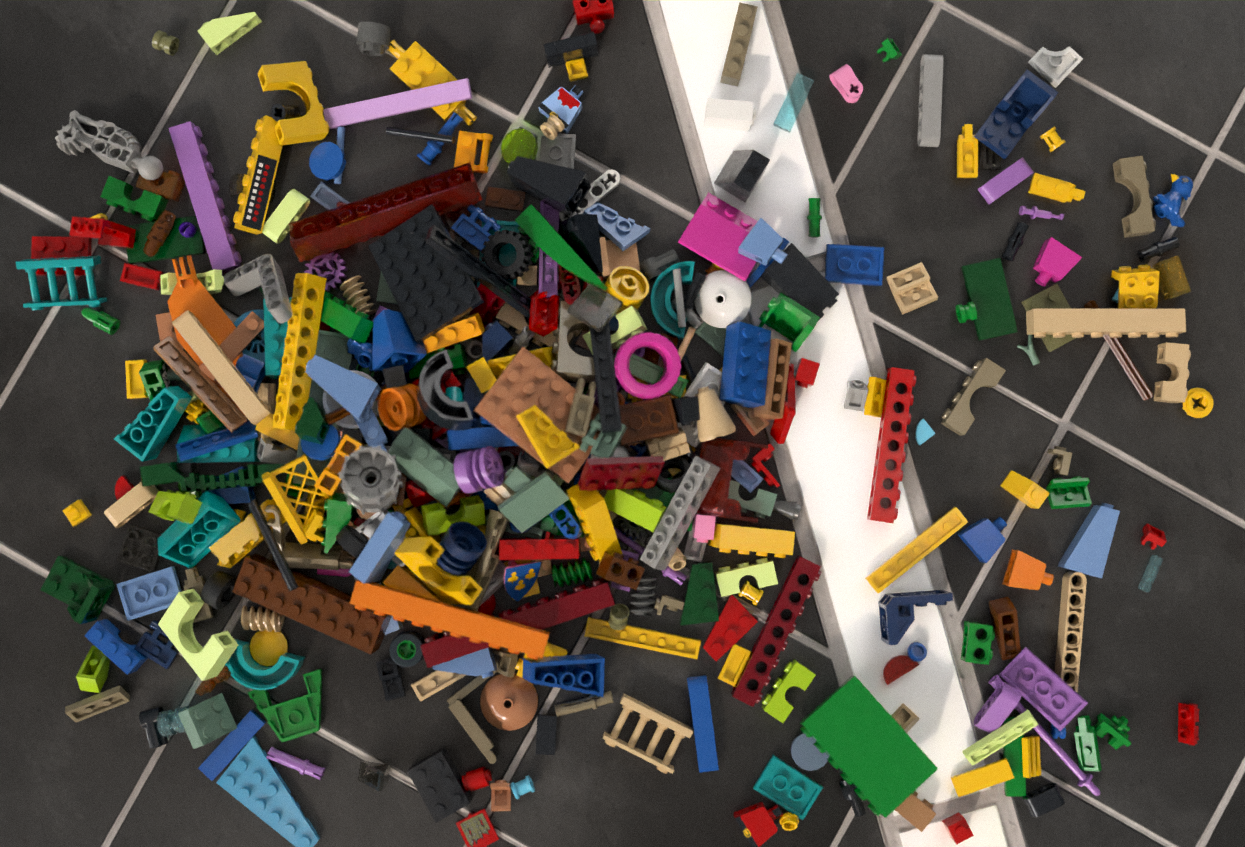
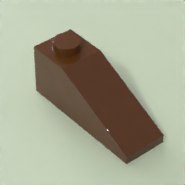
(1006, 627)

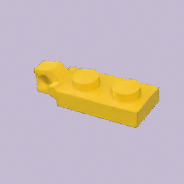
(967, 153)
(1054, 189)

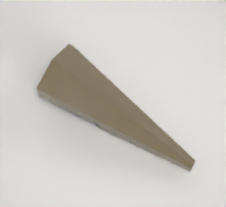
(488, 560)

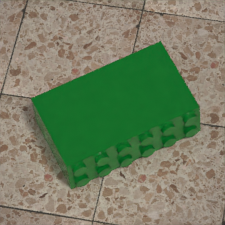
(868, 747)

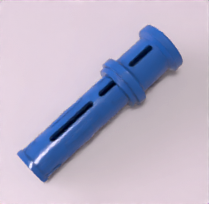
(434, 147)

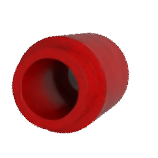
(476, 779)

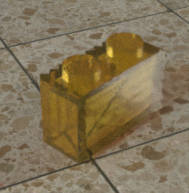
(1172, 278)

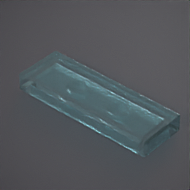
(793, 102)

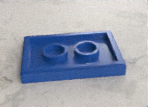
(854, 264)

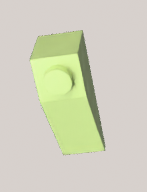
(224, 31)

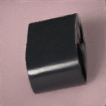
(1043, 800)

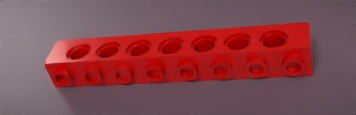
(883, 453)

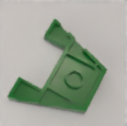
(294, 716)

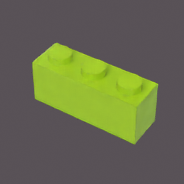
(635, 507)

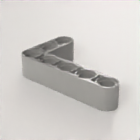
(267, 273)

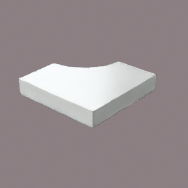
(1055, 65)

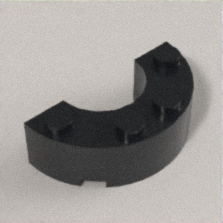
(434, 403)

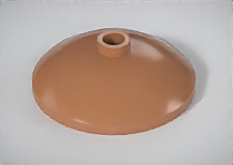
(520, 694)

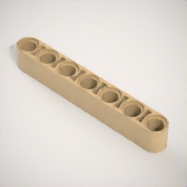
(221, 367)
(1074, 628)

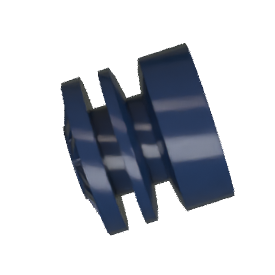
(461, 547)

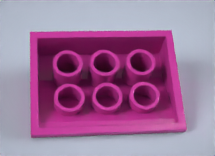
(717, 234)

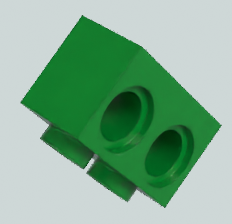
(971, 642)

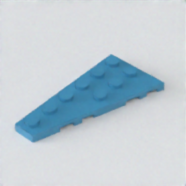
(265, 793)

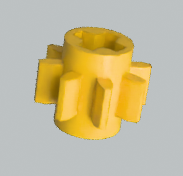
(195, 410)

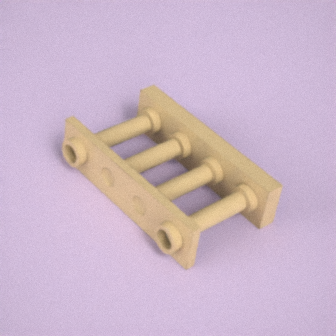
(663, 723)

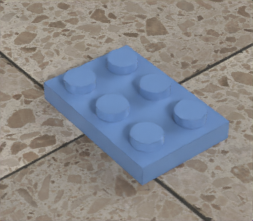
(149, 592)

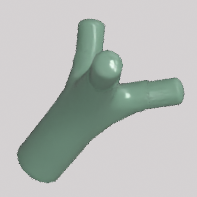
(1029, 349)

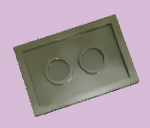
(1049, 299)

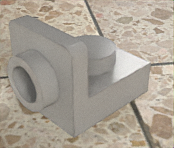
(856, 395)

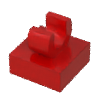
(1154, 535)

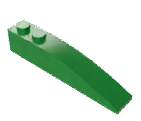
(545, 237)

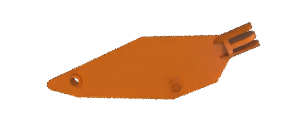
(193, 296)

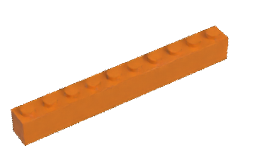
(450, 618)

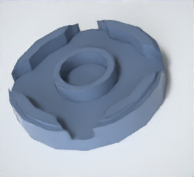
(806, 754)

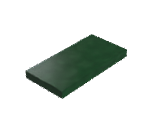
(174, 246)
(990, 294)

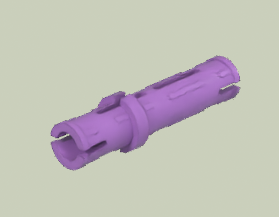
(296, 763)

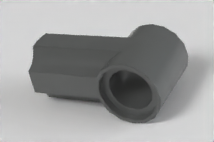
(654, 266)

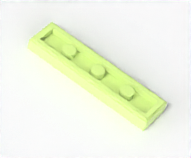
(1000, 737)

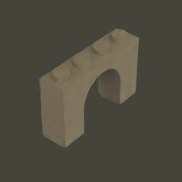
(568, 363)

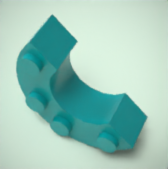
(660, 298)
(259, 677)

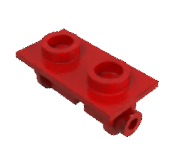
(1187, 730)

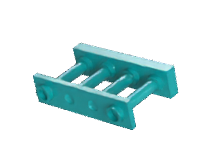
(69, 265)

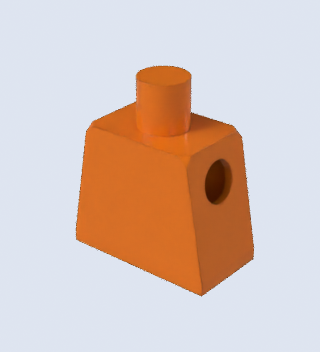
(1026, 572)

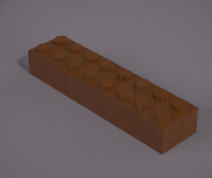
(311, 604)

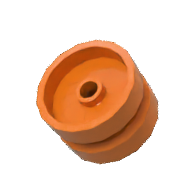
(400, 407)

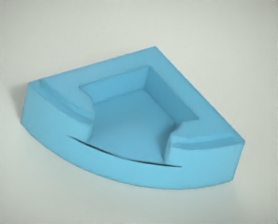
(923, 432)

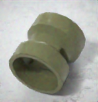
(167, 43)
(618, 616)

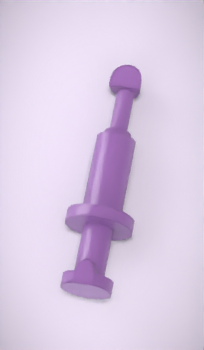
(1035, 212)

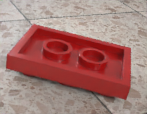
(60, 247)

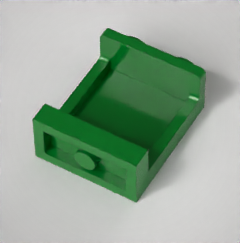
(789, 319)

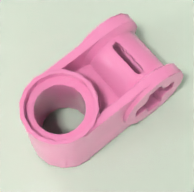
(844, 81)

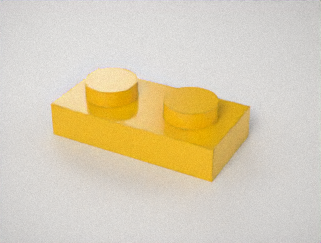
(875, 397)

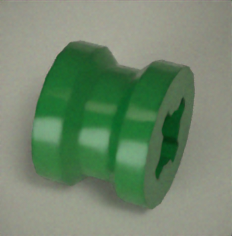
(966, 312)

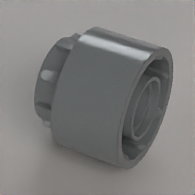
(373, 38)

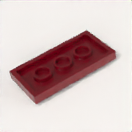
(620, 473)

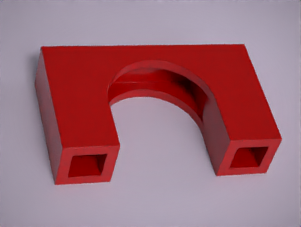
(539, 548)

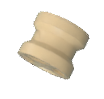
(552, 127)

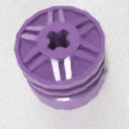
(479, 469)

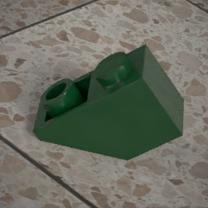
(312, 423)

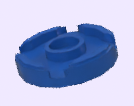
(327, 161)
(324, 451)

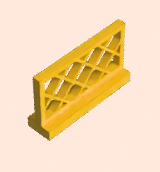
(284, 503)

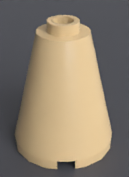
(713, 416)

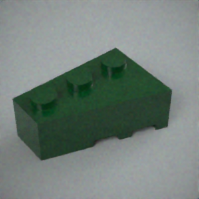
(700, 596)

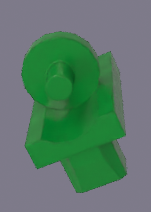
(1116, 728)

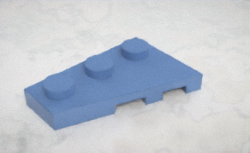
(618, 229)

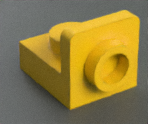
(313, 523)

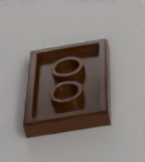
(648, 420)

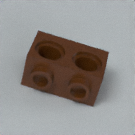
(619, 573)

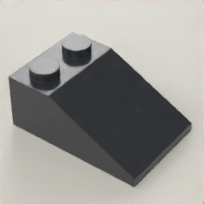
(583, 236)

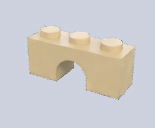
(1176, 358)

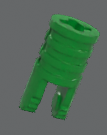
(98, 320)

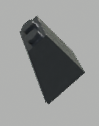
(742, 173)

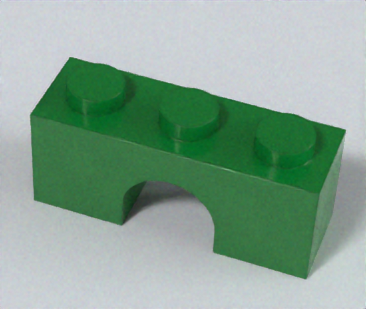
(119, 193)

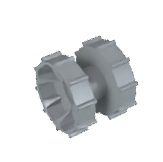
(371, 463)

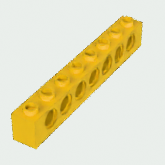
(299, 349)

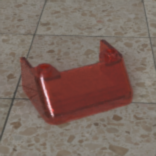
(722, 453)

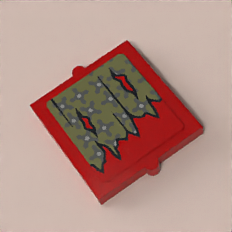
(477, 829)

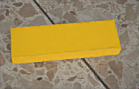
(982, 777)

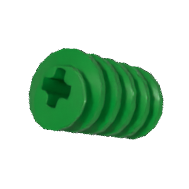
(572, 572)

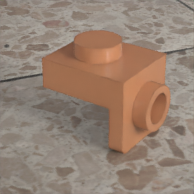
(500, 796)

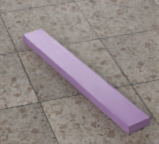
(398, 103)

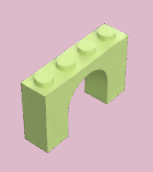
(178, 627)

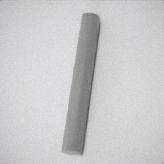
(679, 298)

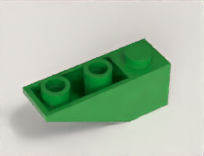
(338, 516)

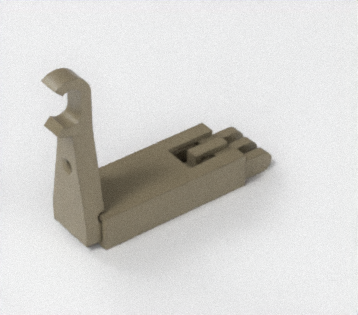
(308, 555)
(468, 721)

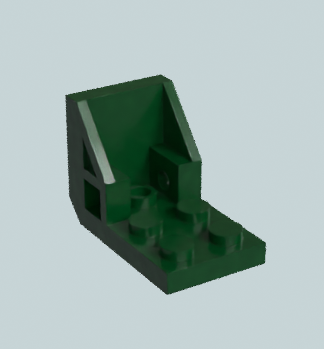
(79, 588)

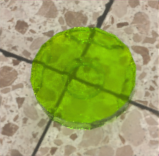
(519, 143)

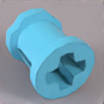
(522, 787)

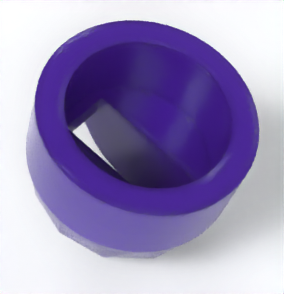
(189, 232)

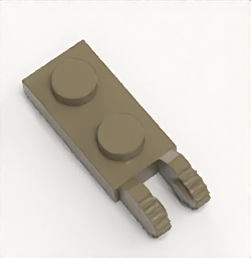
(581, 409)

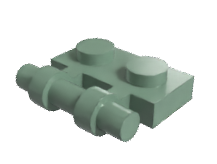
(606, 442)

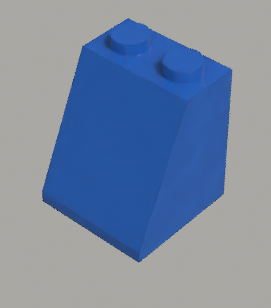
(394, 342)

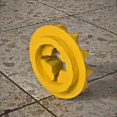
(1205, 402)

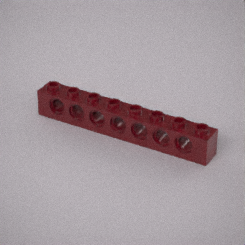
(753, 695)

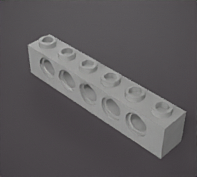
(680, 513)

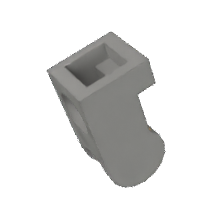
(275, 453)

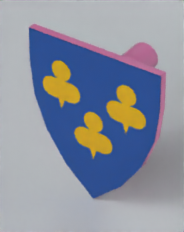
(520, 578)

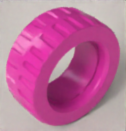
(668, 354)

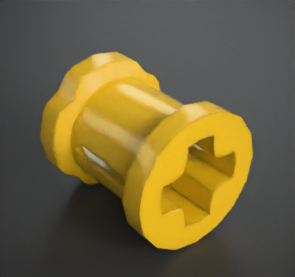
(1052, 139)
(751, 593)

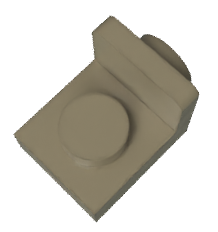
(1062, 462)
(671, 602)

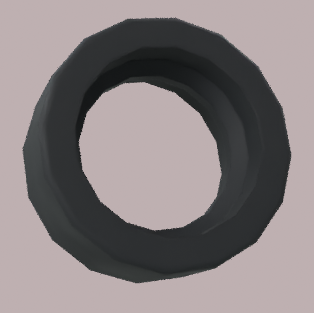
(672, 485)
(352, 540)

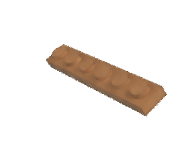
(200, 384)

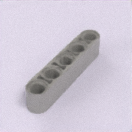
(930, 100)

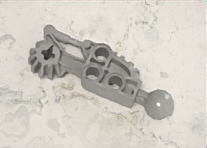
(110, 144)

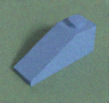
(475, 664)

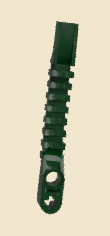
(169, 473)

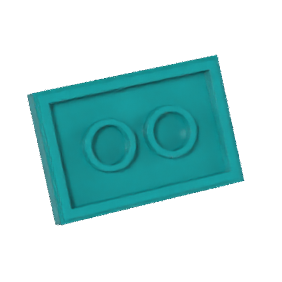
(788, 787)

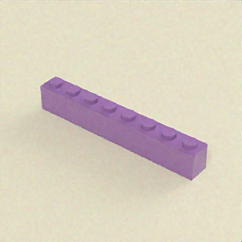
(204, 197)

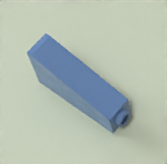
(346, 387)
(1092, 542)
(380, 549)

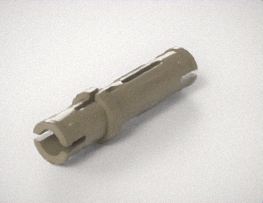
(592, 701)

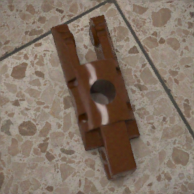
(159, 233)

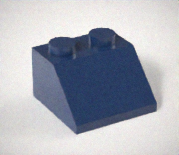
(495, 341)

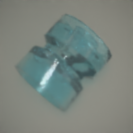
(170, 722)

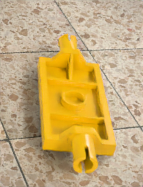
(422, 70)

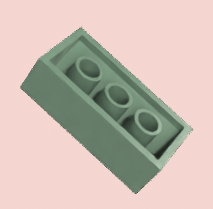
(425, 466)

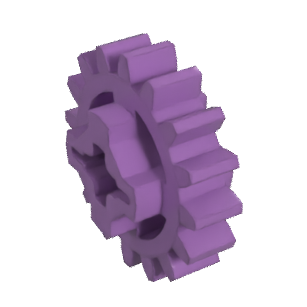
(327, 262)

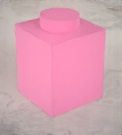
(703, 527)

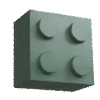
(207, 720)

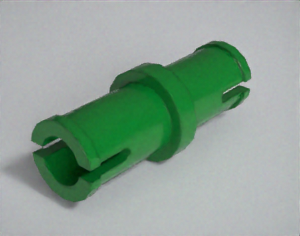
(814, 217)

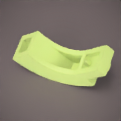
(211, 281)

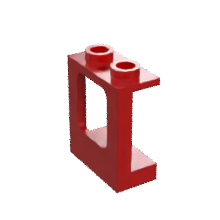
(106, 231)

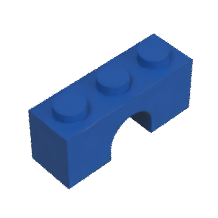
(106, 639)

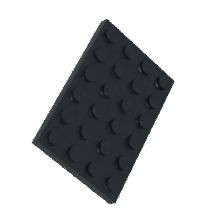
(423, 280)

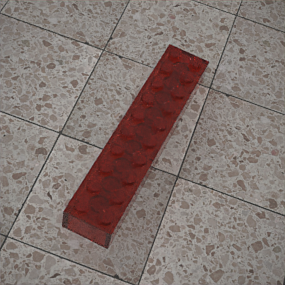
(383, 212)

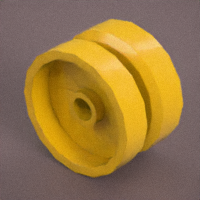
(627, 286)

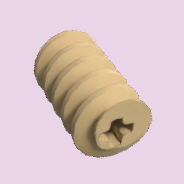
(355, 295)
(261, 620)

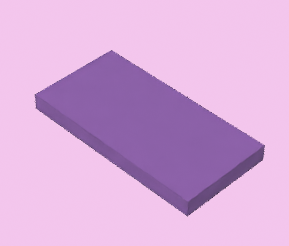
(1043, 688)

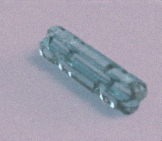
(1150, 573)

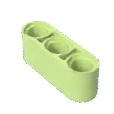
(288, 211)

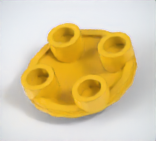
(268, 647)

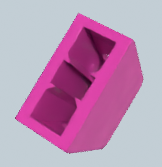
(1054, 261)

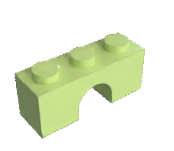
(629, 325)
(729, 579)

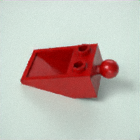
(593, 12)

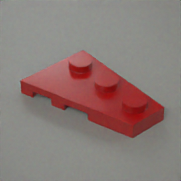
(731, 627)

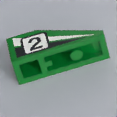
(154, 378)

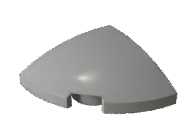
(532, 466)

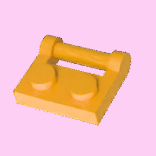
(467, 150)

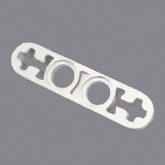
(592, 199)

